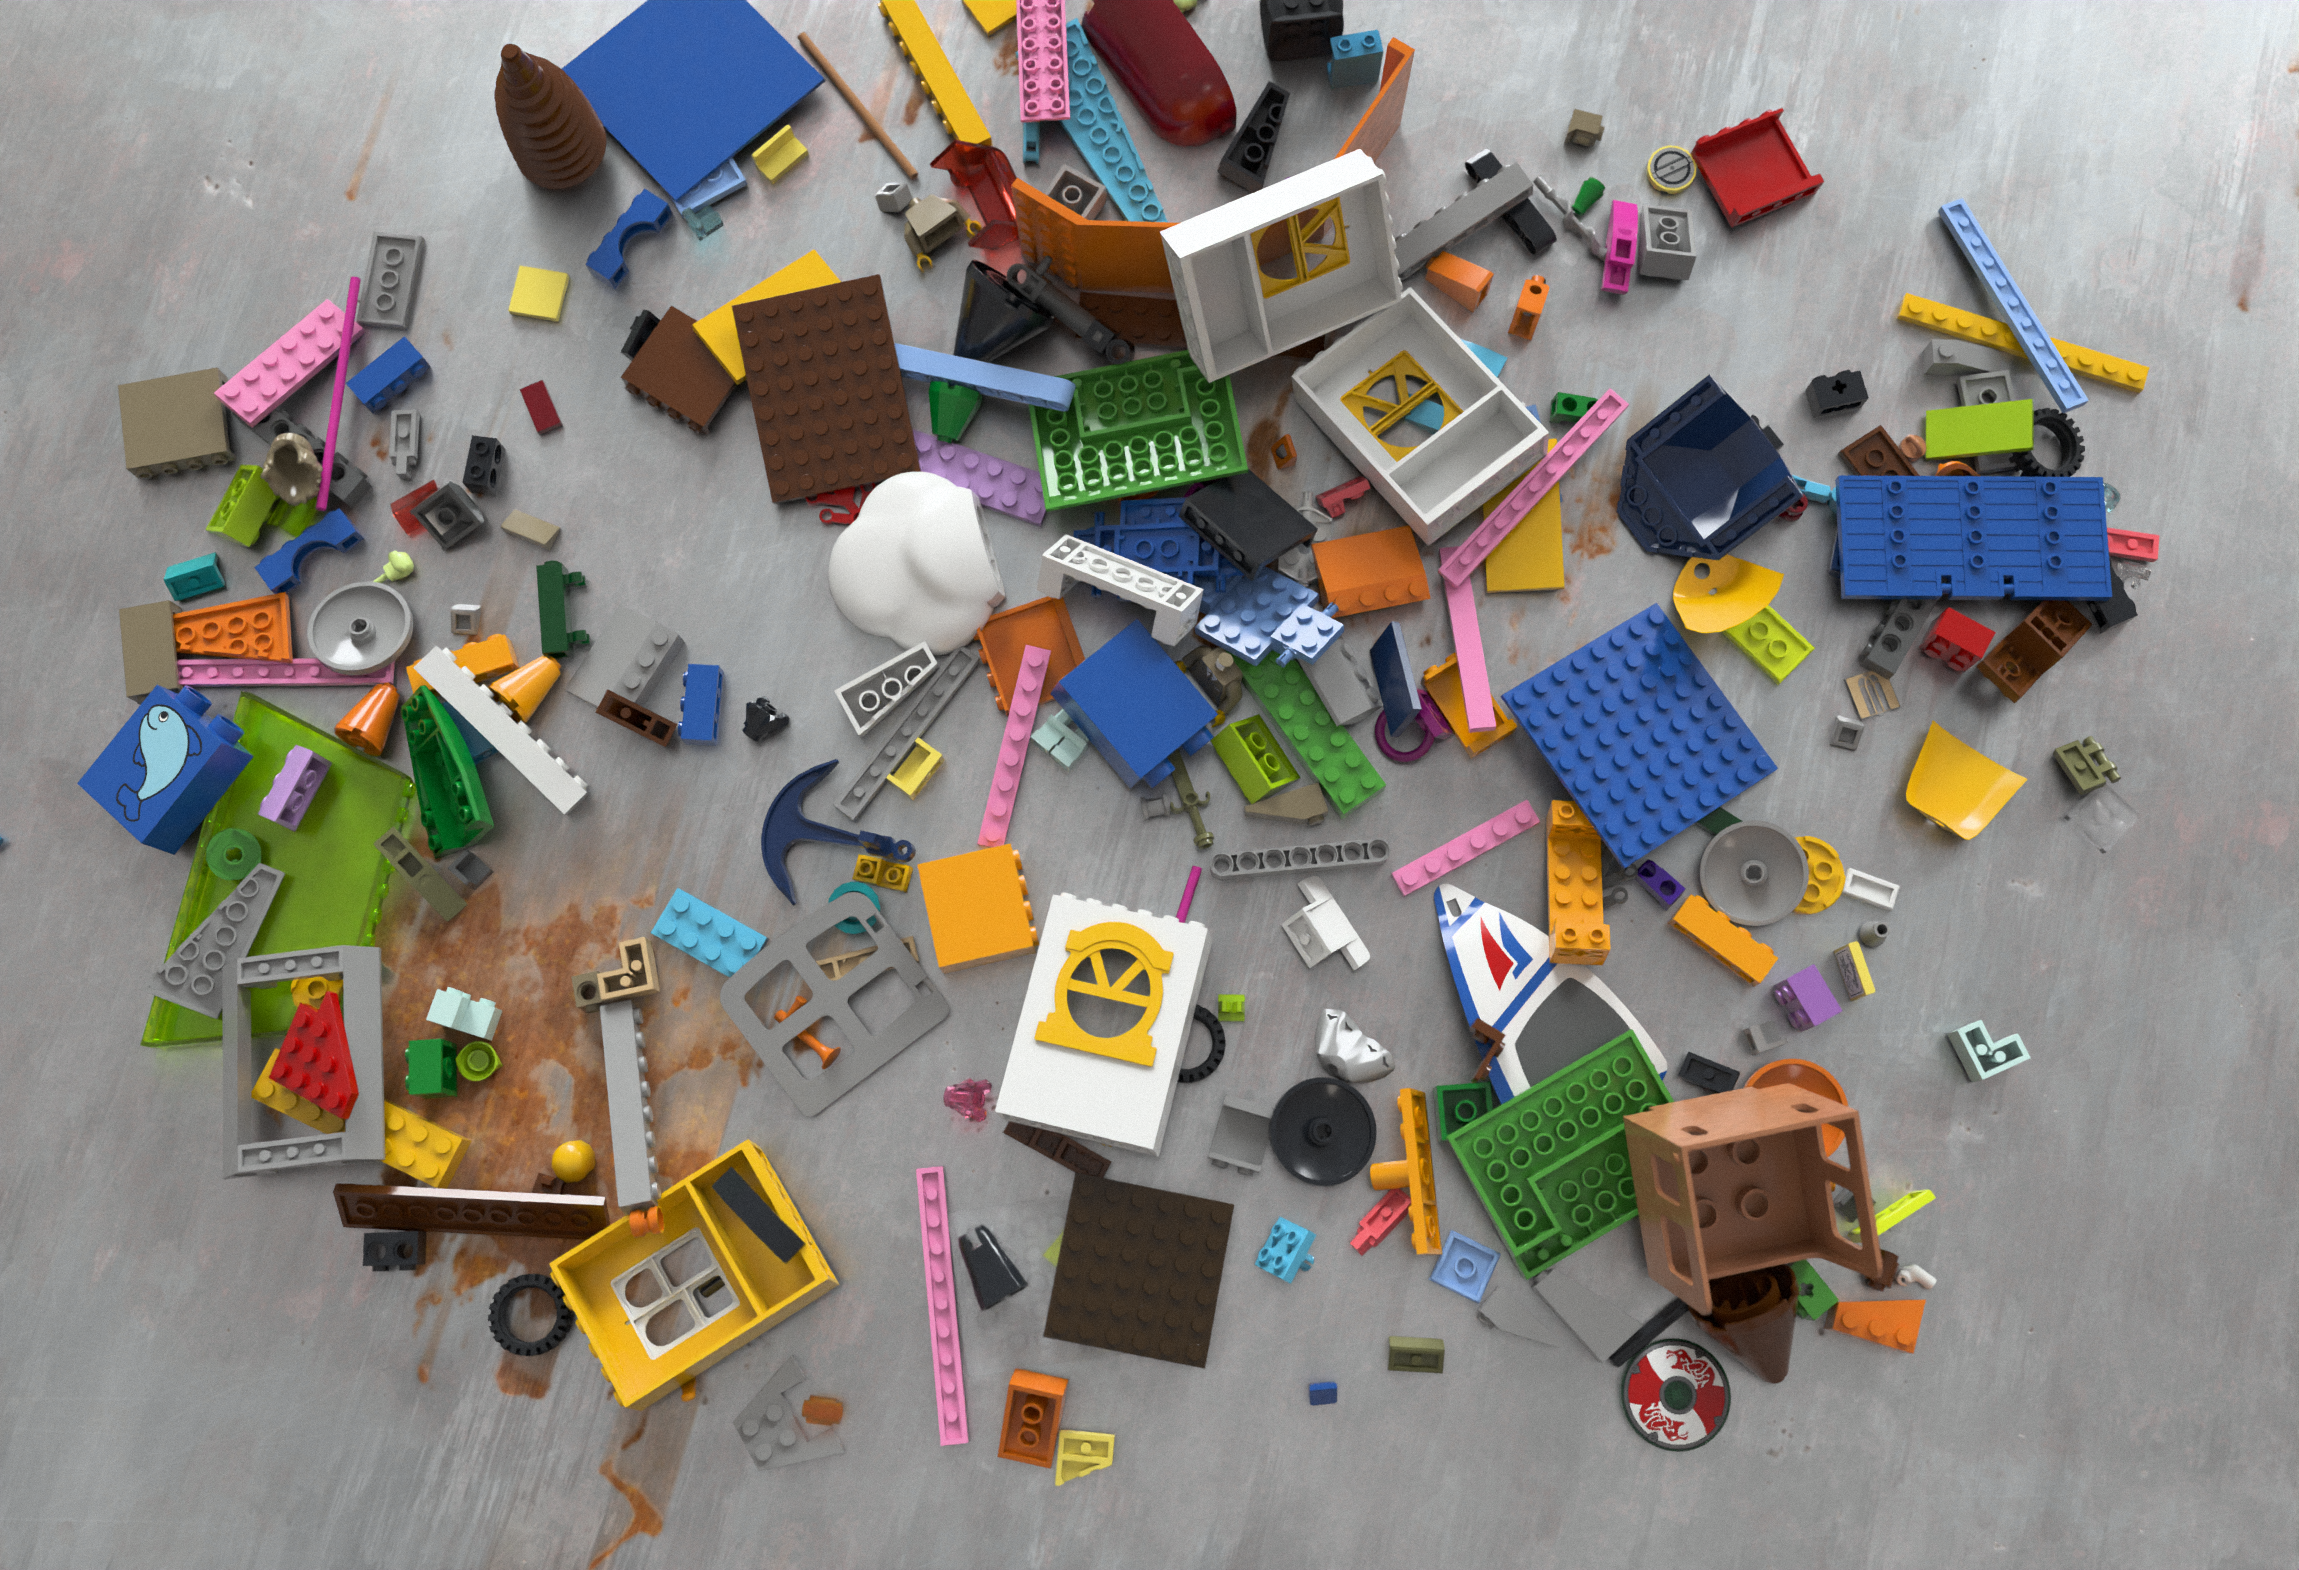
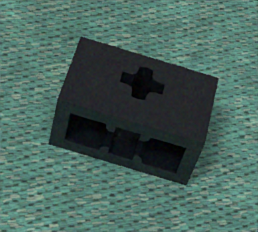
(1836, 393)

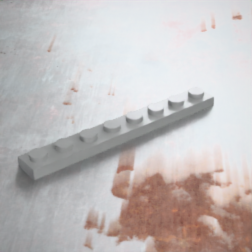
(905, 732)

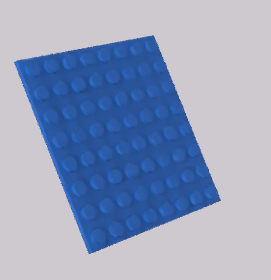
(691, 85)
(1639, 734)

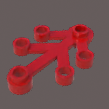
(842, 498)

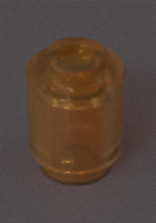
(822, 1410)

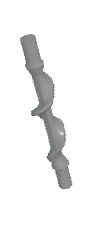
(1570, 221)

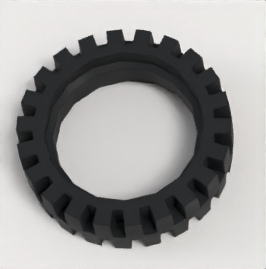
(2069, 443)
(1218, 1048)
(498, 1316)

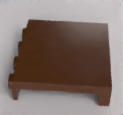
(679, 373)

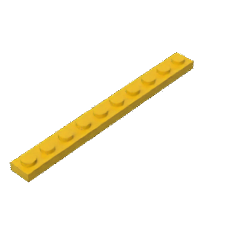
(2000, 337)

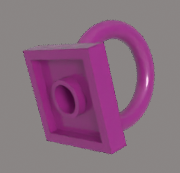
(1428, 719)

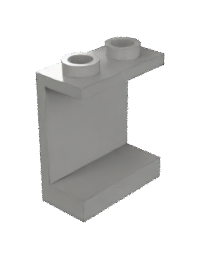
(1241, 1135)

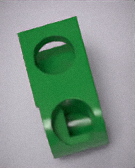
(1569, 407)

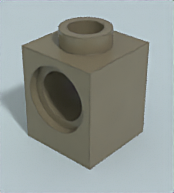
(581, 984)

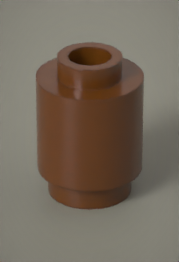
(1890, 1269)

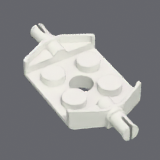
(1301, 566)

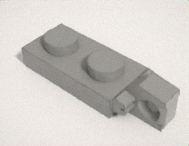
(404, 441)

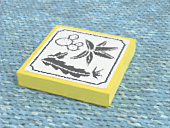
(1854, 971)

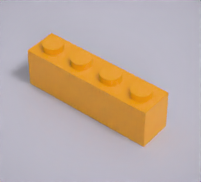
(483, 659)
(1723, 940)

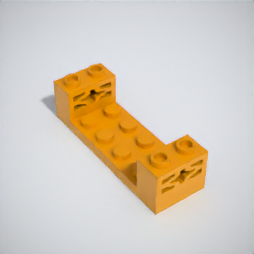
(1574, 888)

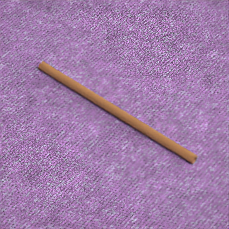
(857, 105)

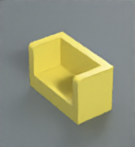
(916, 769)

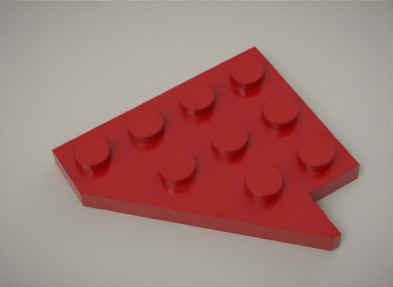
(318, 1058)

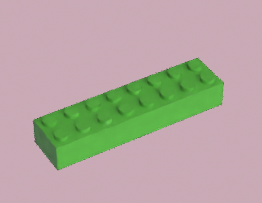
(1311, 734)

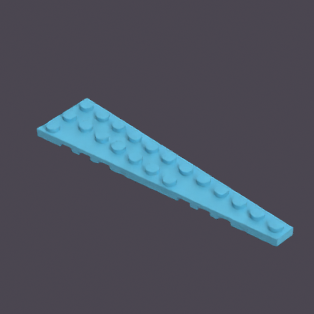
(1102, 135)

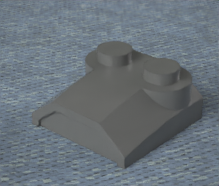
(448, 514)

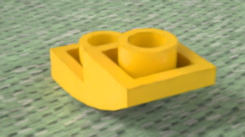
(882, 873)

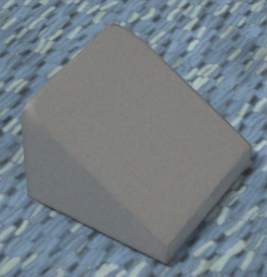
(465, 619)
(1847, 732)

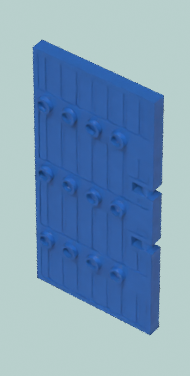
(1974, 532)

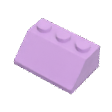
(294, 787)

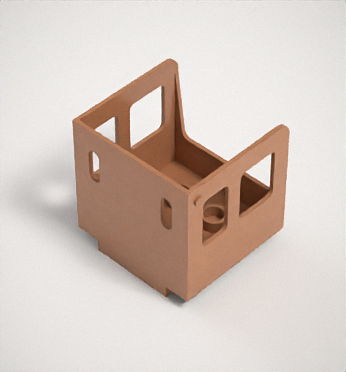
(1745, 1187)

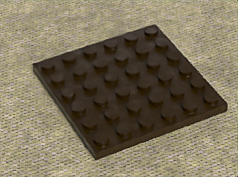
(1139, 1270)

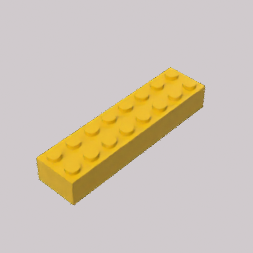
(410, 1140)

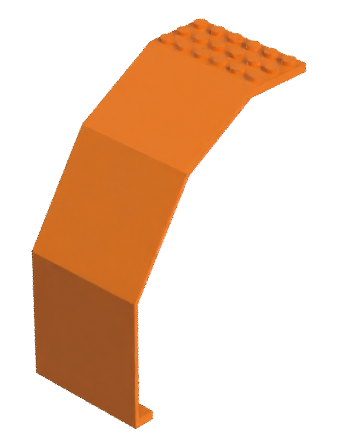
(1131, 253)

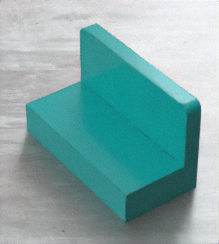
(193, 577)

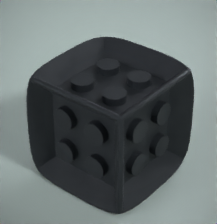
(1300, 27)

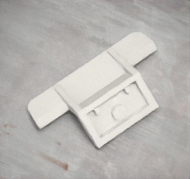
(1323, 928)

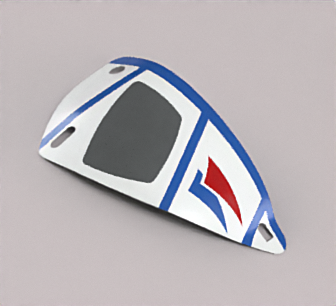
(1542, 1007)

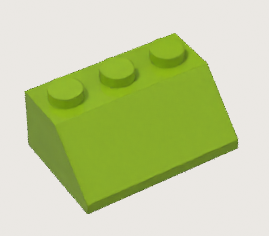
(243, 507)
(1254, 758)

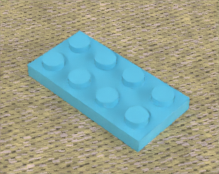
(707, 934)

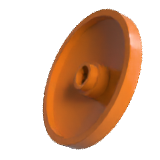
(1808, 1077)

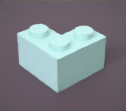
(460, 1013)
(1982, 1056)

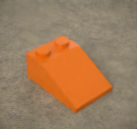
(1032, 1417)

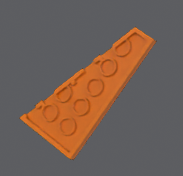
(239, 629)

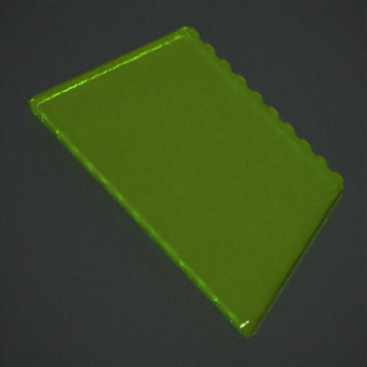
(330, 864)

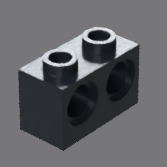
(483, 465)
(394, 1244)

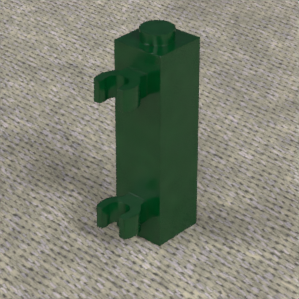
(555, 610)

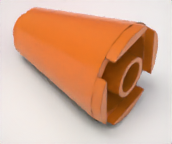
(370, 719)

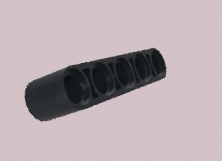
(1522, 218)

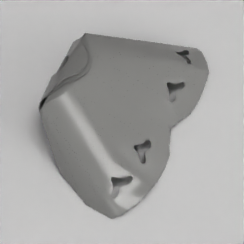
(1349, 1050)

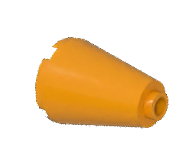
(526, 687)

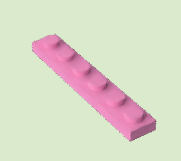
(1465, 848)

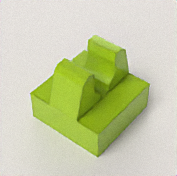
(1231, 1008)

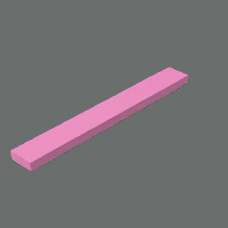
(1469, 652)

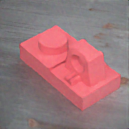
(1333, 499)

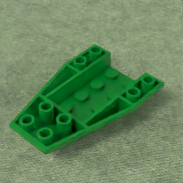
(444, 776)

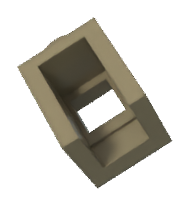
(1584, 128)

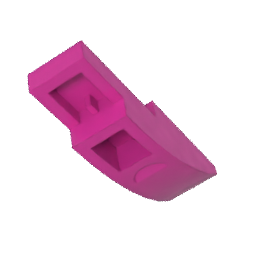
(1620, 247)

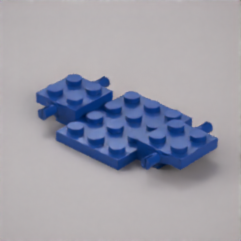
(1160, 540)

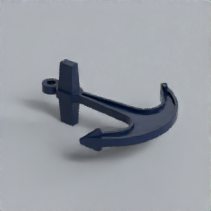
(787, 825)

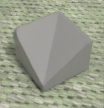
(893, 197)

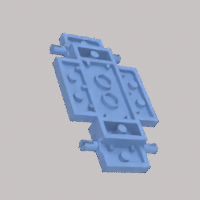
(1266, 617)

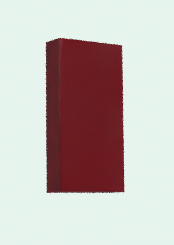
(541, 407)

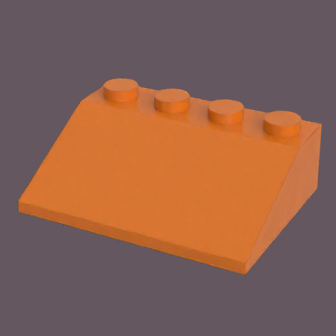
(1370, 571)

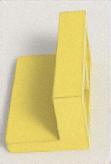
(779, 155)

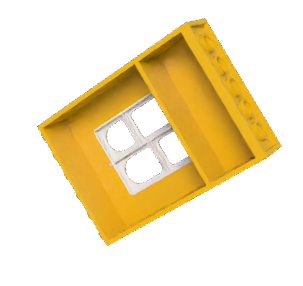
(757, 1279)

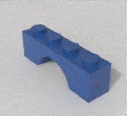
(645, 214)
(283, 568)

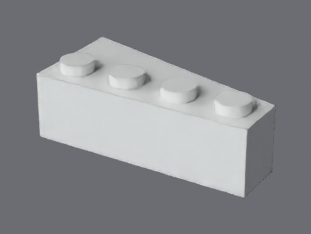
(881, 690)

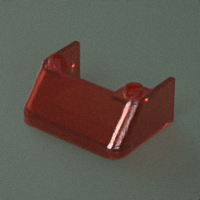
(989, 179)

